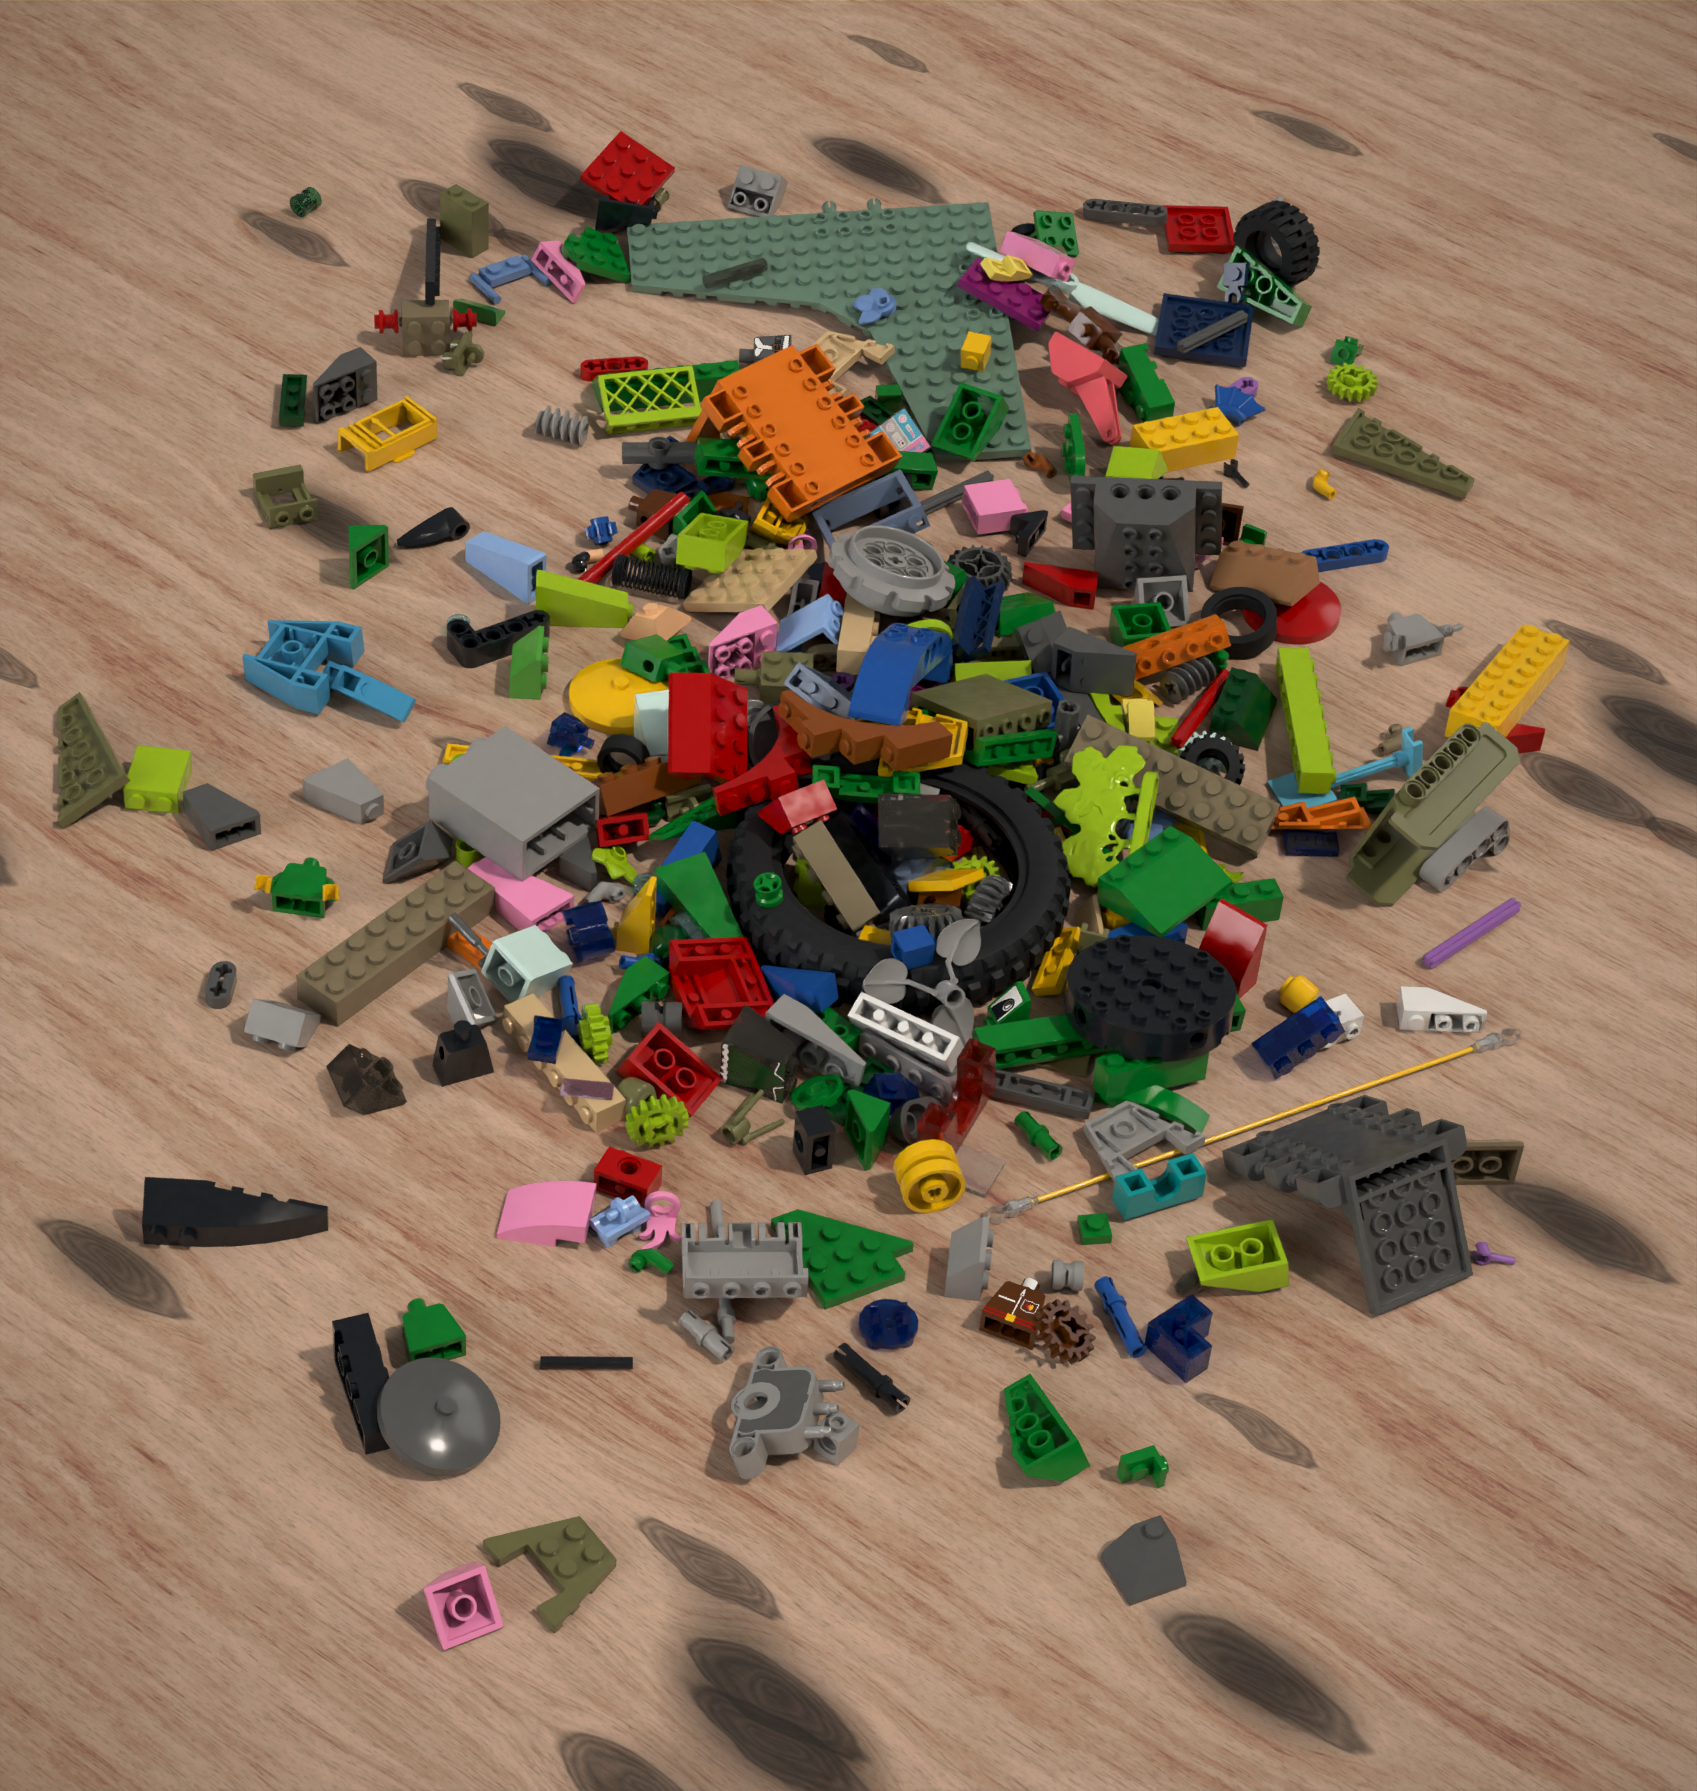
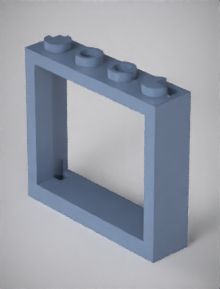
(869, 499)
(820, 690)

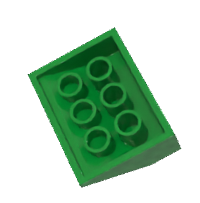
(1162, 882)

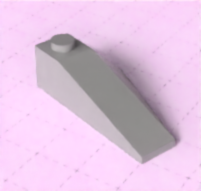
(816, 1043)

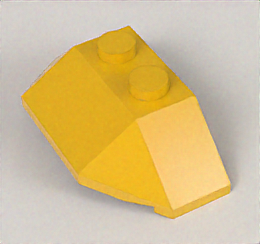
(773, 527)

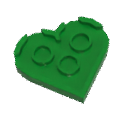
(597, 254)

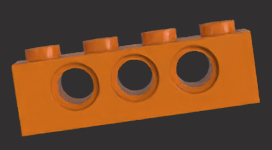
(1179, 645)

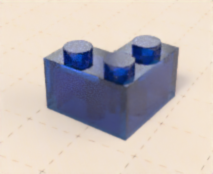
(1179, 1338)

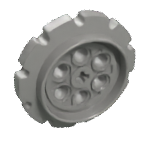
(891, 571)

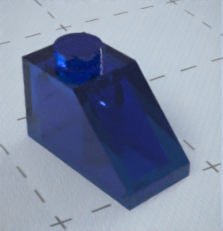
(891, 1088)

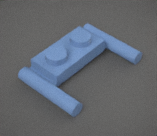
(504, 272)

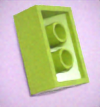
(1002, 670)

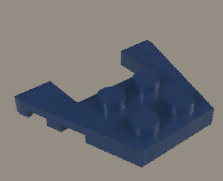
(678, 479)

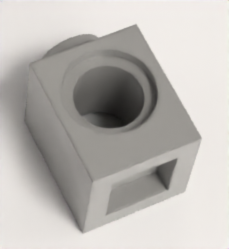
(842, 1442)

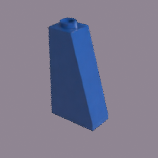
(694, 841)

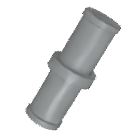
(706, 1335)

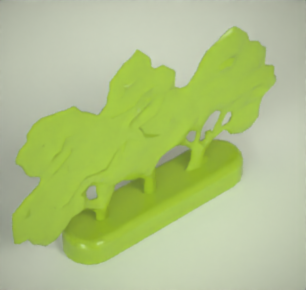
(1101, 804)

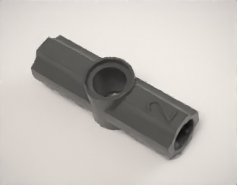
(658, 452)
(1066, 726)

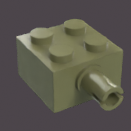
(772, 673)

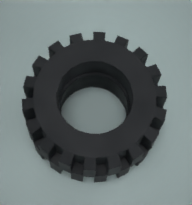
(1219, 749)

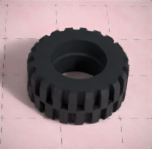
(1290, 232)

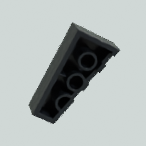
(361, 1375)

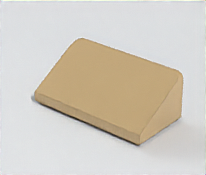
(1091, 915)

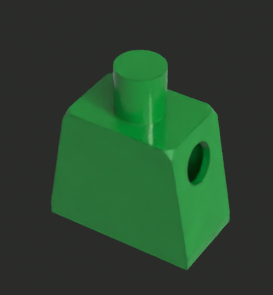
(652, 658)
(431, 1332)

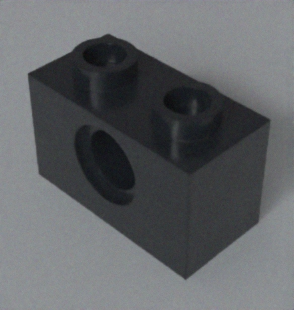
(813, 1139)

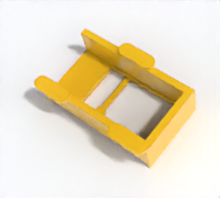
(399, 445)

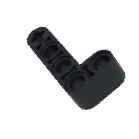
(493, 642)

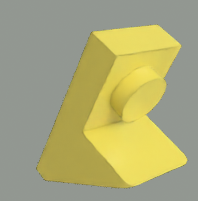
(1139, 718)

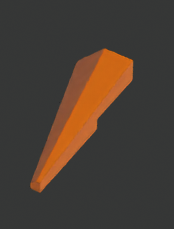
(1332, 815)

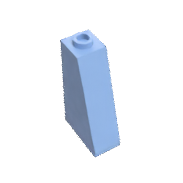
(506, 563)

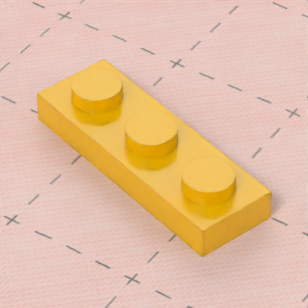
(1056, 963)

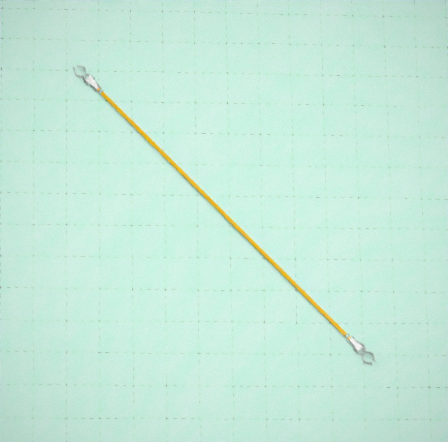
(1492, 1041)

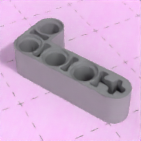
(1481, 833)

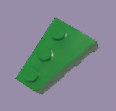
(1142, 387)

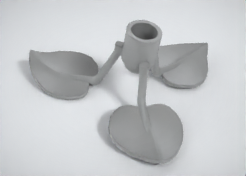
(957, 943)

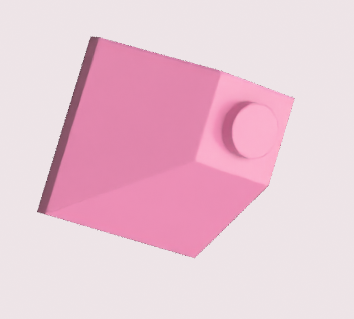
(462, 1604)

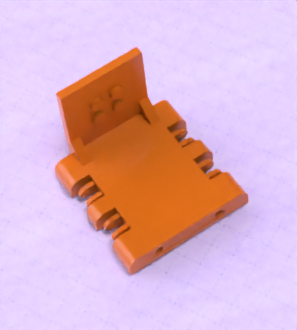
(796, 430)

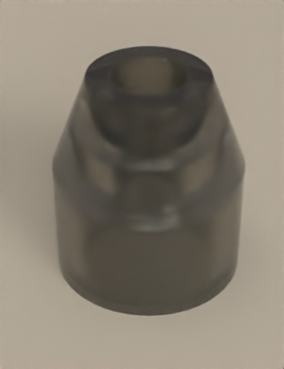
(1188, 1284)

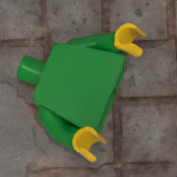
(300, 889)

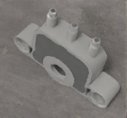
(783, 1414)

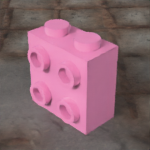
(992, 505)

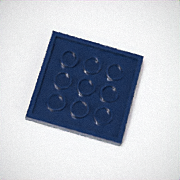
(1186, 315)

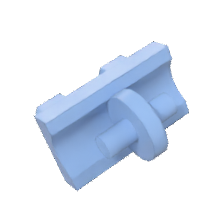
(621, 1218)

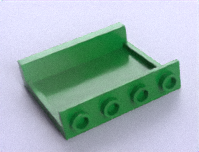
(1007, 747)

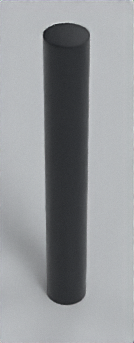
(586, 1362)

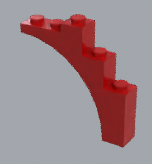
(769, 778)

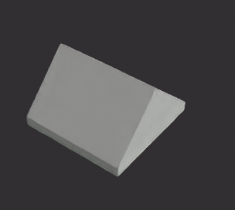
(1169, 591)

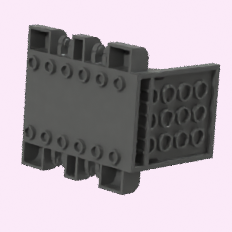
(1388, 1182)

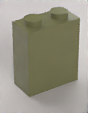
(464, 220)

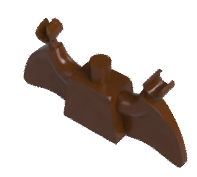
(1085, 324)

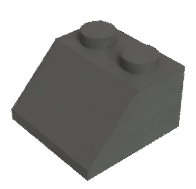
(1037, 640)

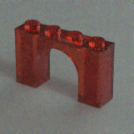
(972, 1091)

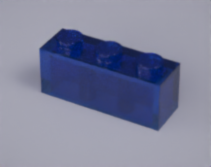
(1298, 1037)

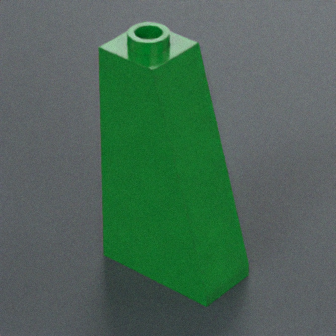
(693, 887)

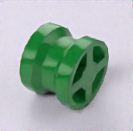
(768, 890)

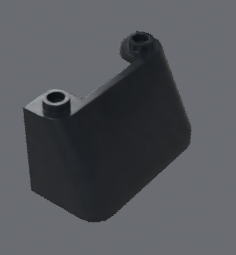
(619, 215)

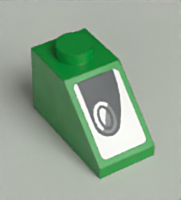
(1010, 1006)

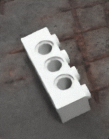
(906, 1032)

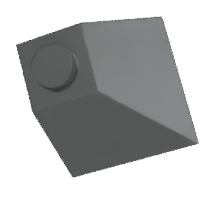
(418, 852)
(1145, 1561)

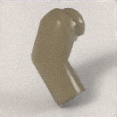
(1394, 740)

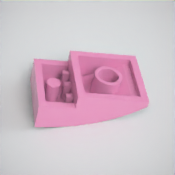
(548, 1212)

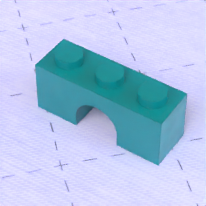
(1179, 1183)

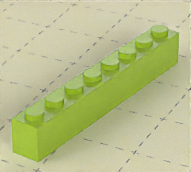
(1305, 721)

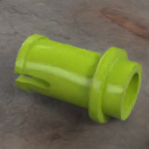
(644, 552)

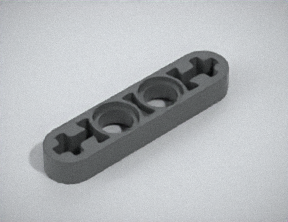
(1148, 214)

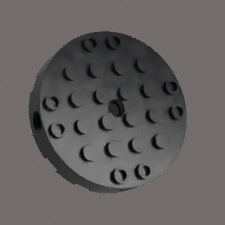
(1149, 998)

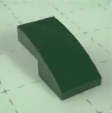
(1372, 801)

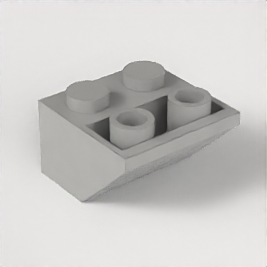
(757, 192)
(969, 1259)

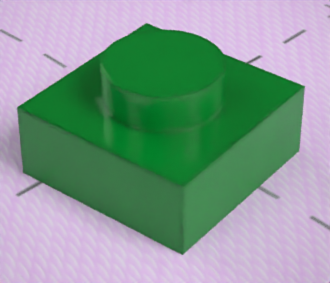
(1094, 1229)

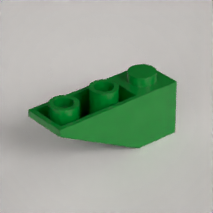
(640, 983)

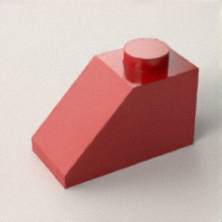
(622, 829)

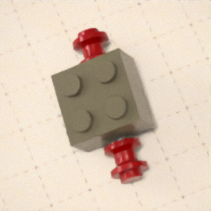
(425, 326)

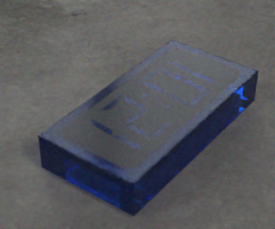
(1311, 843)

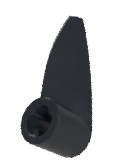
(437, 527)

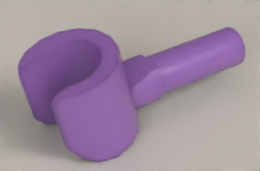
(1484, 1256)

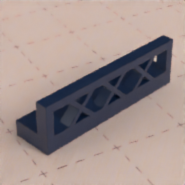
(972, 620)

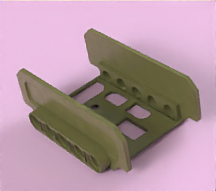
(1429, 811)

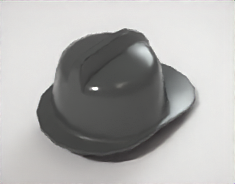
(905, 1119)

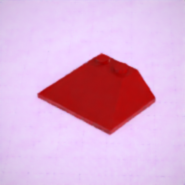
(716, 981)

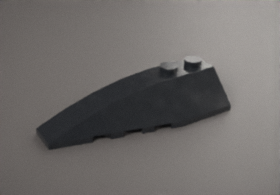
(209, 1216)

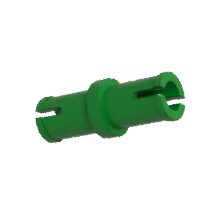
(1038, 1135)

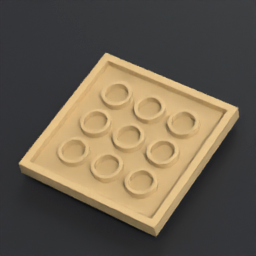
(751, 581)

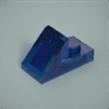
(546, 1039)

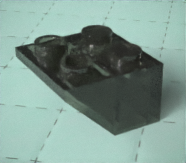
(365, 1081)

